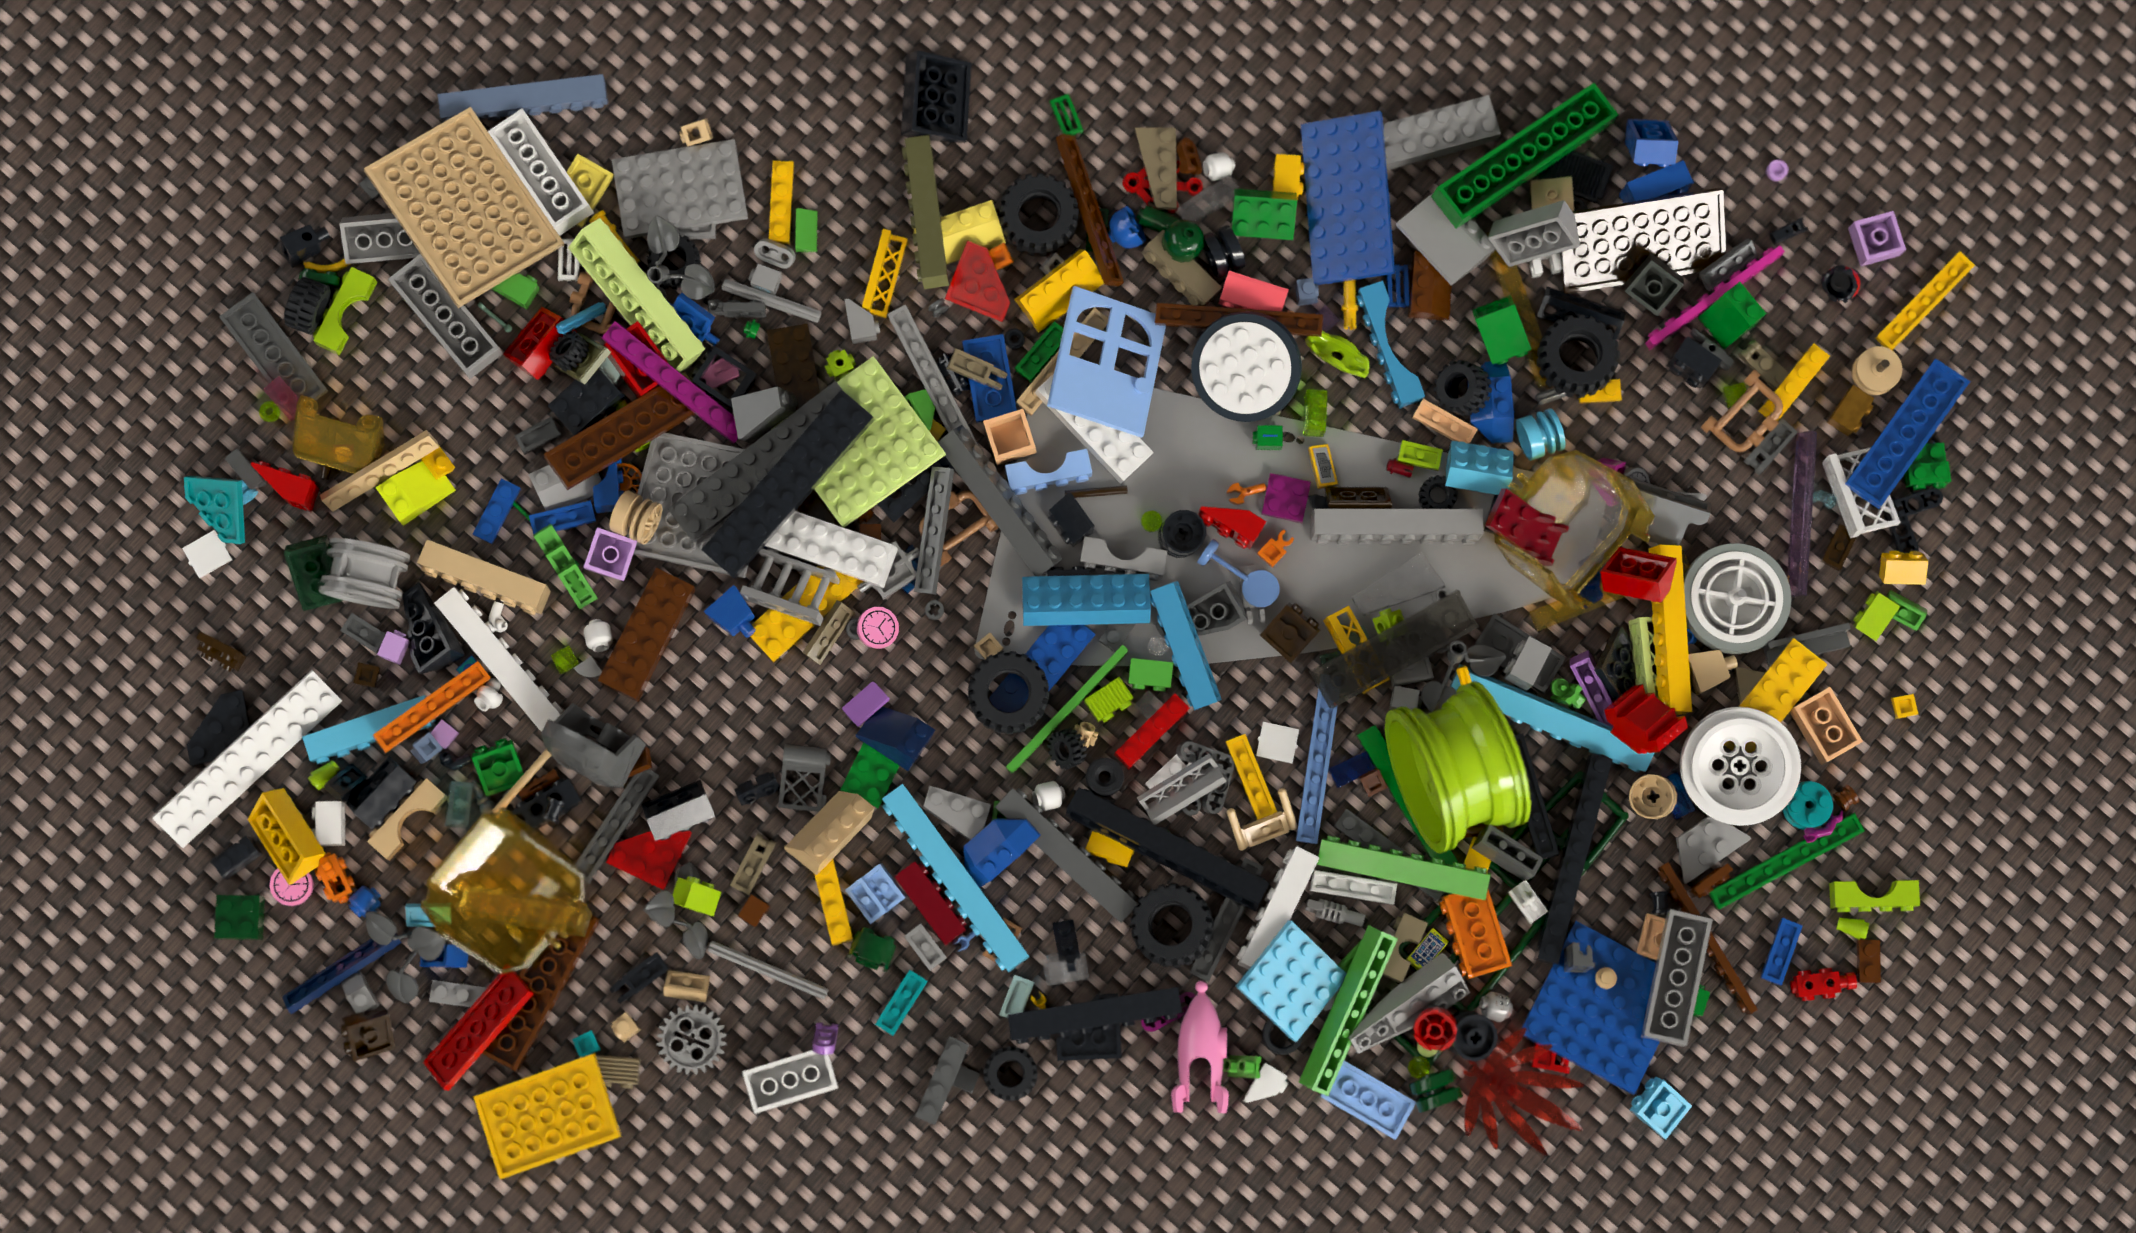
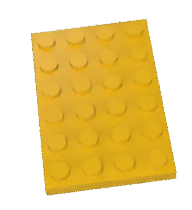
(547, 1116)

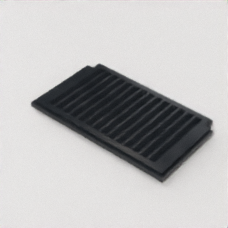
(1587, 173)

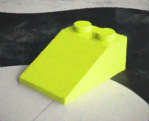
(414, 492)

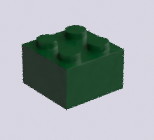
(239, 917)

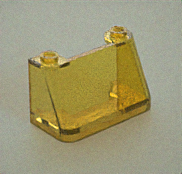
(336, 442)

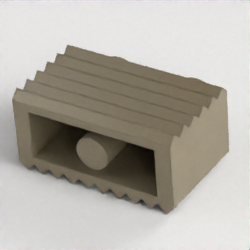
(619, 1070)

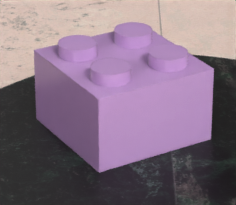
(1877, 238)

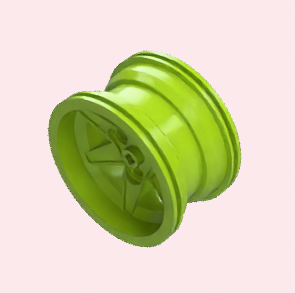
(1457, 766)

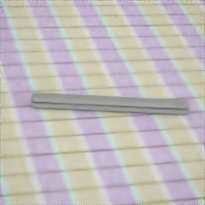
(768, 970)

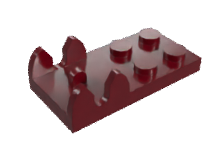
(1525, 526)

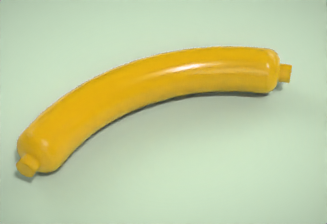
(323, 268)

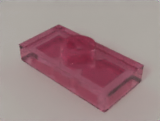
(282, 397)

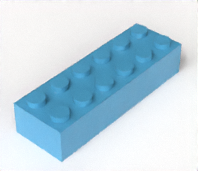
(1086, 599)

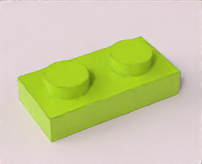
(1420, 455)

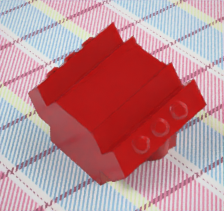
(1644, 721)

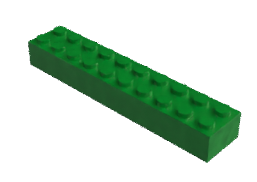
(1524, 155)

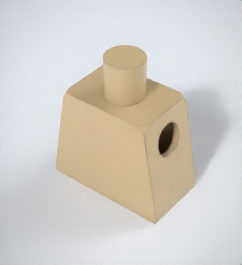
(1709, 669)

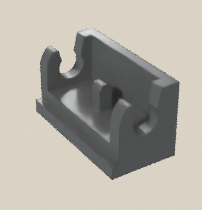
(1575, 960)

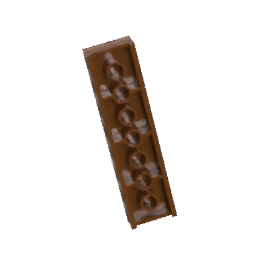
(546, 980)

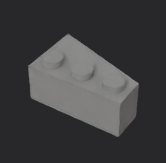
(957, 811)

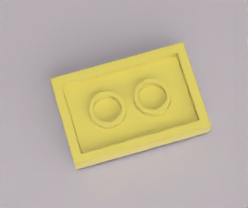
(589, 180)

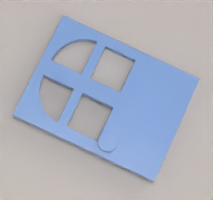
(1099, 390)

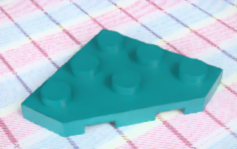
(219, 505)

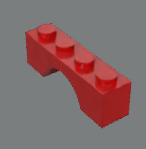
(1151, 731)

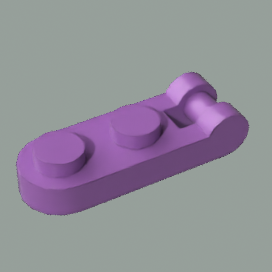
(825, 1039)

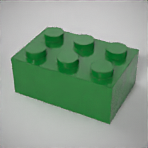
(1264, 214)

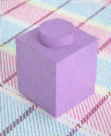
(394, 647)

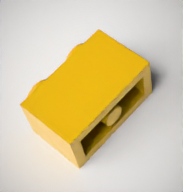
(1287, 174)
(1903, 568)

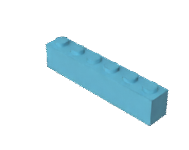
(354, 733)

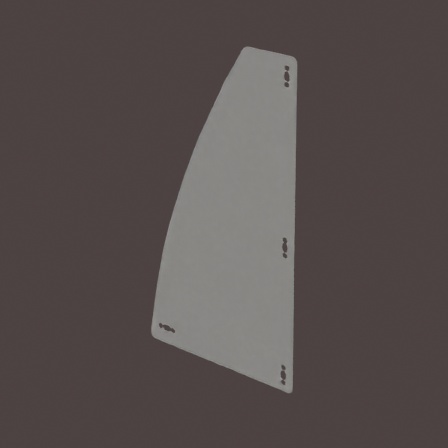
(1193, 467)

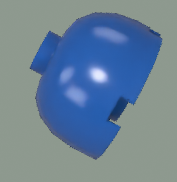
(1125, 229)

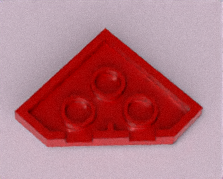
(978, 284)
(648, 858)

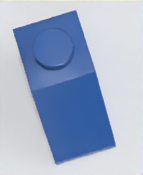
(449, 958)

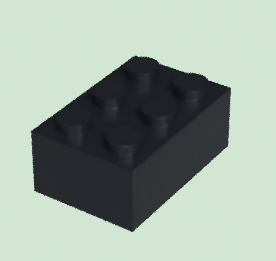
(587, 404)

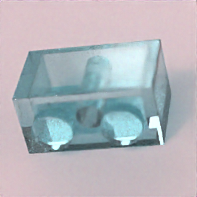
(458, 804)

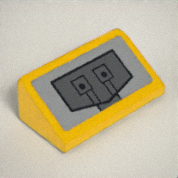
(1322, 466)

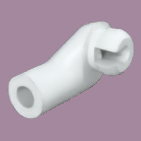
(496, 619)

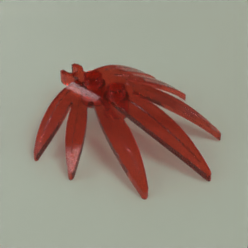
(1500, 1085)

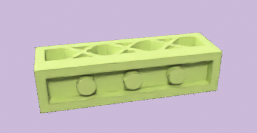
(1641, 653)

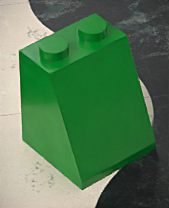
(1732, 315)
(1501, 330)

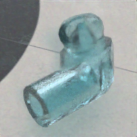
(1825, 497)

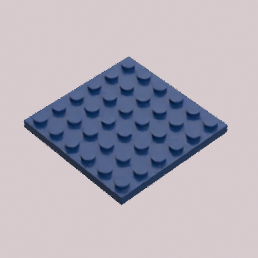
(1595, 1024)

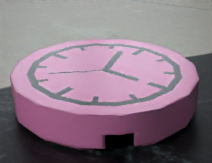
(877, 627)
(291, 894)

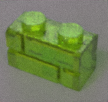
(1315, 413)

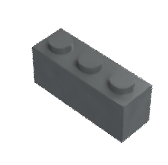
(1507, 853)

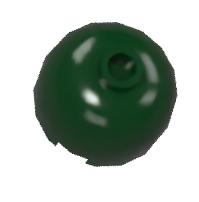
(1183, 240)

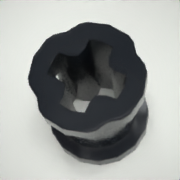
(553, 810)
(1660, 902)

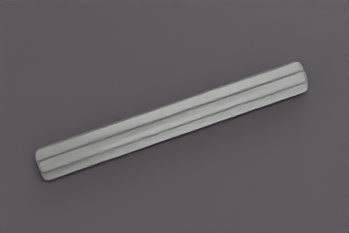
(771, 300)

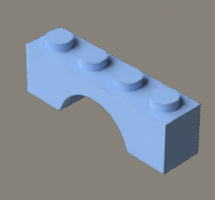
(1023, 477)

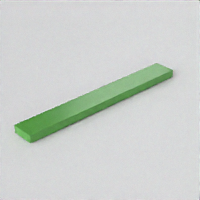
(1067, 709)

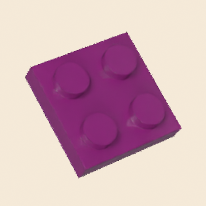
(1286, 498)

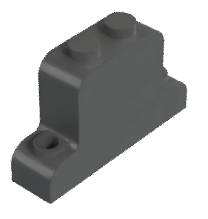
(1672, 513)

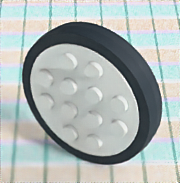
(1246, 366)

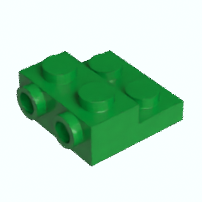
(1929, 468)
(497, 766)

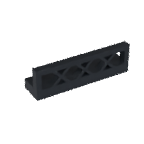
(1580, 306)

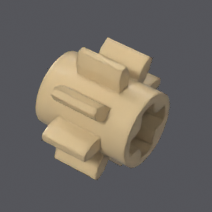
(1088, 733)

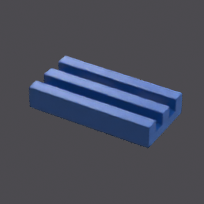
(1398, 303)

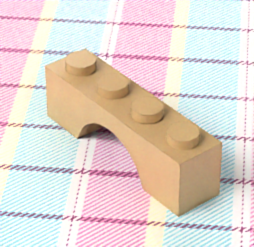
(388, 838)

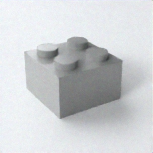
(1527, 663)

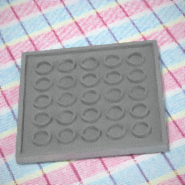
(670, 472)

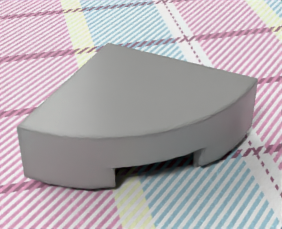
(588, 668)

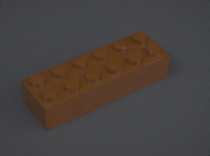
(647, 634)

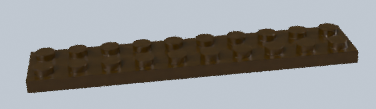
(796, 372)

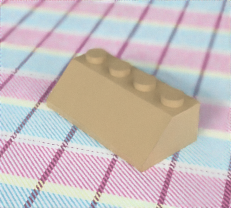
(830, 830)

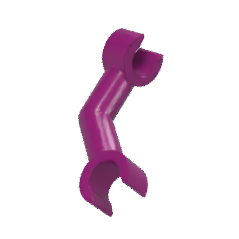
(1812, 834)

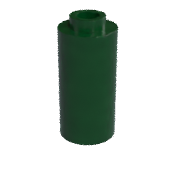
(1155, 219)

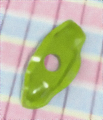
(1352, 362)

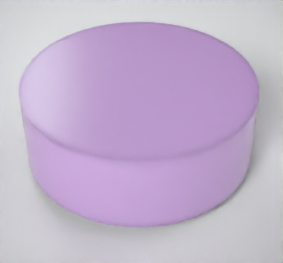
(1777, 170)

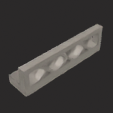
(1184, 791)

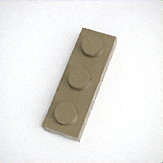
(828, 632)

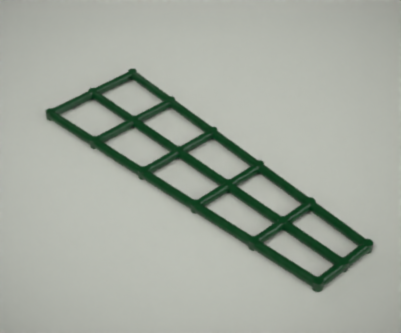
(1560, 840)

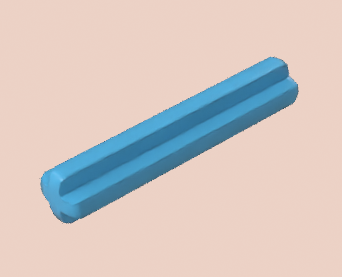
(581, 318)

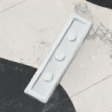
(1353, 887)

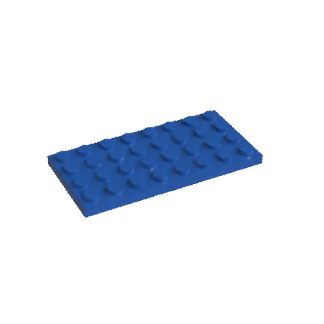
(1347, 198)

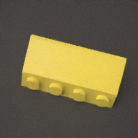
(974, 224)

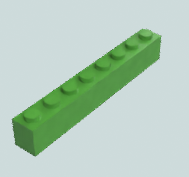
(1404, 868)
(1348, 1010)

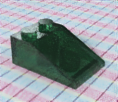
(307, 565)

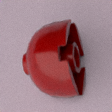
(1435, 1029)

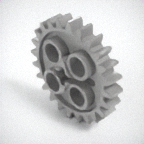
(684, 1058)

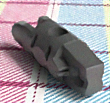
(1713, 348)

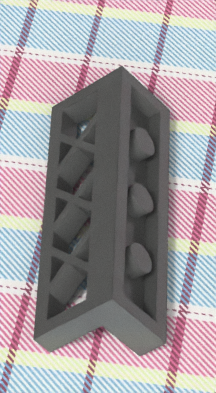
(1817, 641)

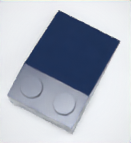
(896, 736)

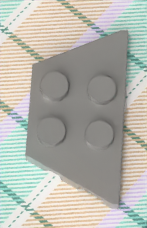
(1706, 845)

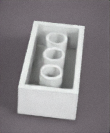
(789, 1080)

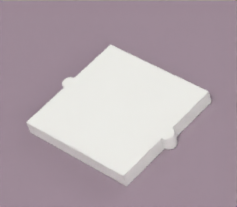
(207, 554)
(1277, 742)

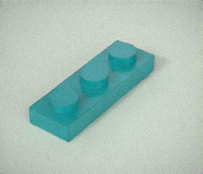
(901, 1002)

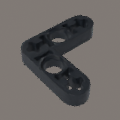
(1903, 517)

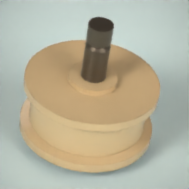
(1877, 370)

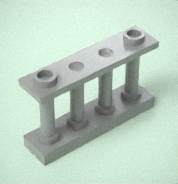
(792, 606)

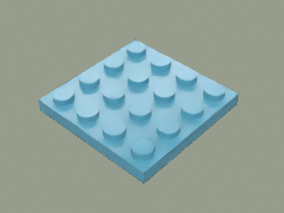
(1292, 981)

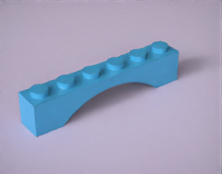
(1404, 384)

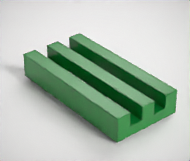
(1072, 131)

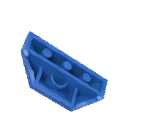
(1497, 417)
(997, 848)

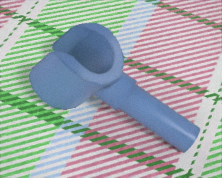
(964, 941)

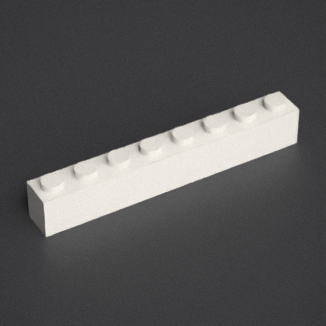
(497, 658)

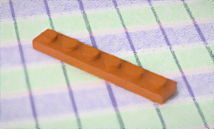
(431, 707)

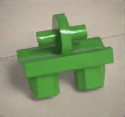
(1567, 693)
(1242, 1066)

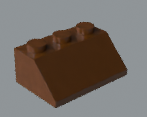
(1428, 291)

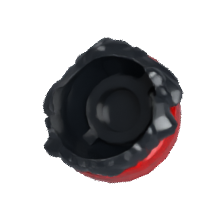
(1840, 283)

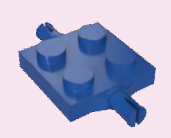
(696, 318)

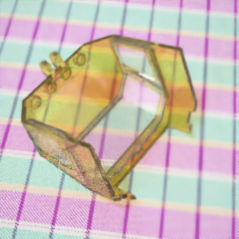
(1600, 513)

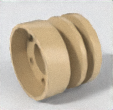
(635, 517)
(1643, 788)

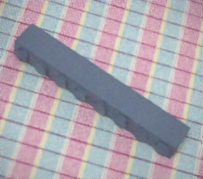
(531, 97)

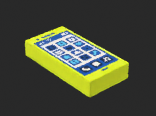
(1427, 949)

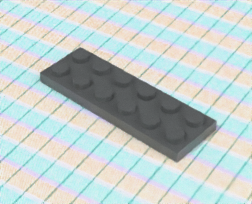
(270, 347)

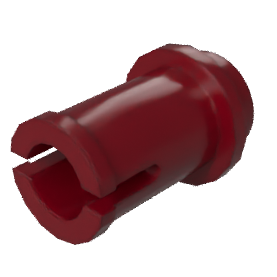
(1398, 467)

